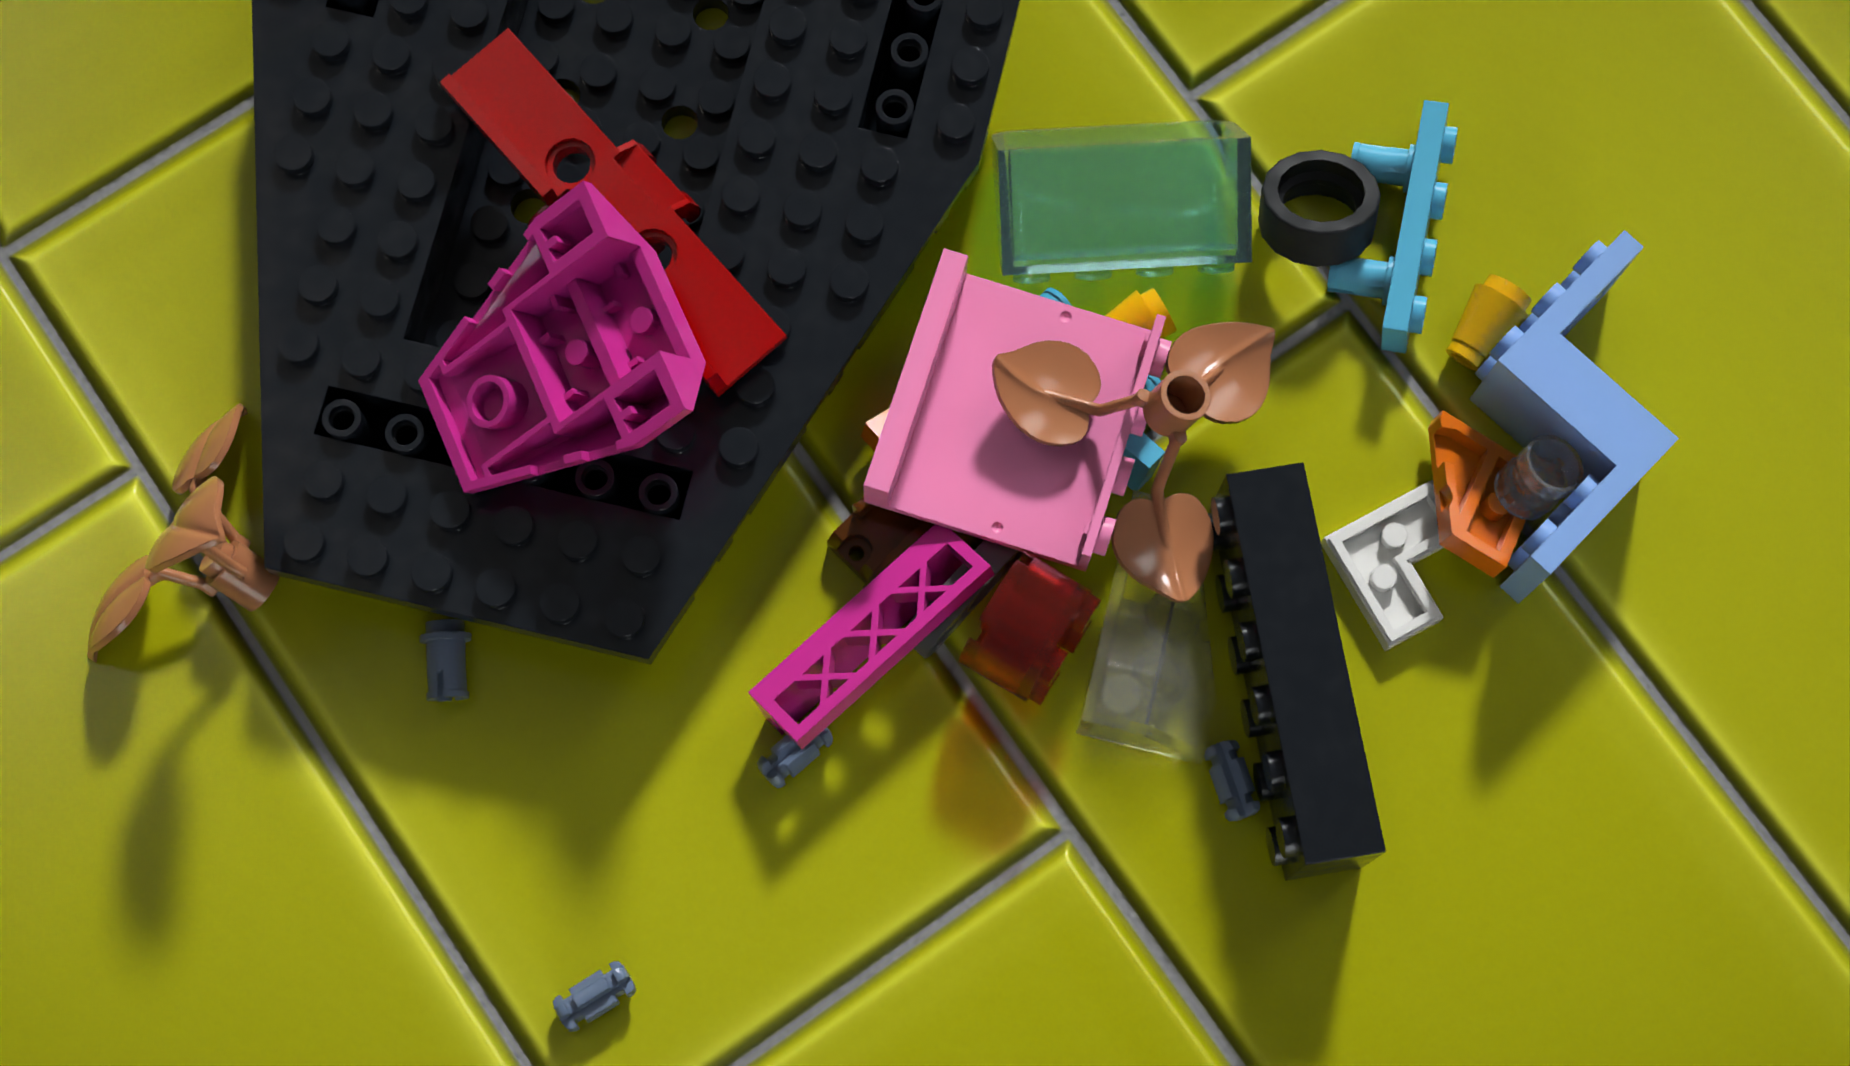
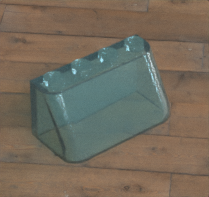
(1122, 199)

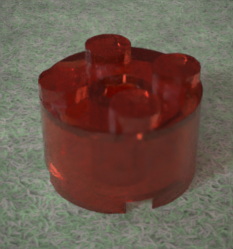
(1027, 626)

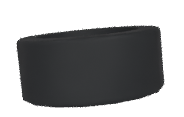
(1324, 175)

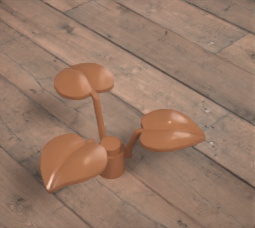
(1211, 373)
(195, 530)

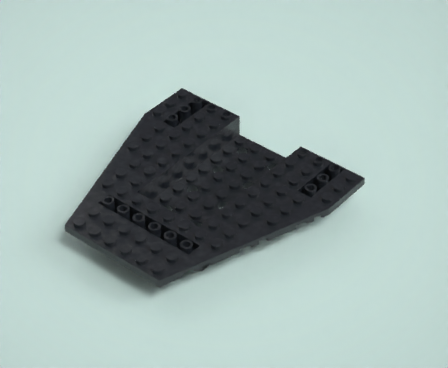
(385, 213)

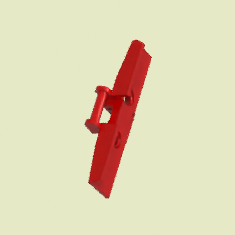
(540, 124)

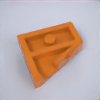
(1467, 508)

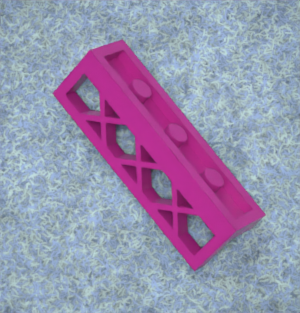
(860, 630)

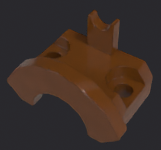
(878, 535)

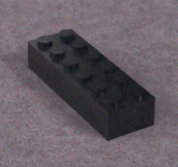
(1293, 675)

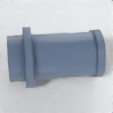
(446, 659)

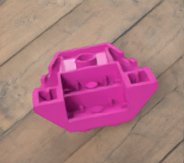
(566, 354)

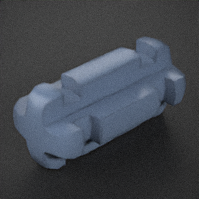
(790, 758)
(1232, 780)
(594, 996)

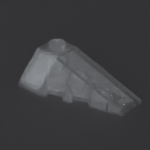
(1151, 672)

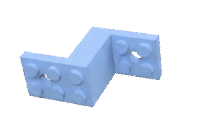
(1549, 387)

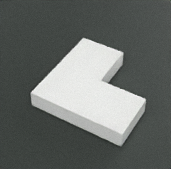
(1378, 560)

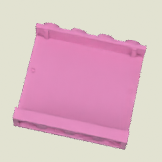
(959, 457)

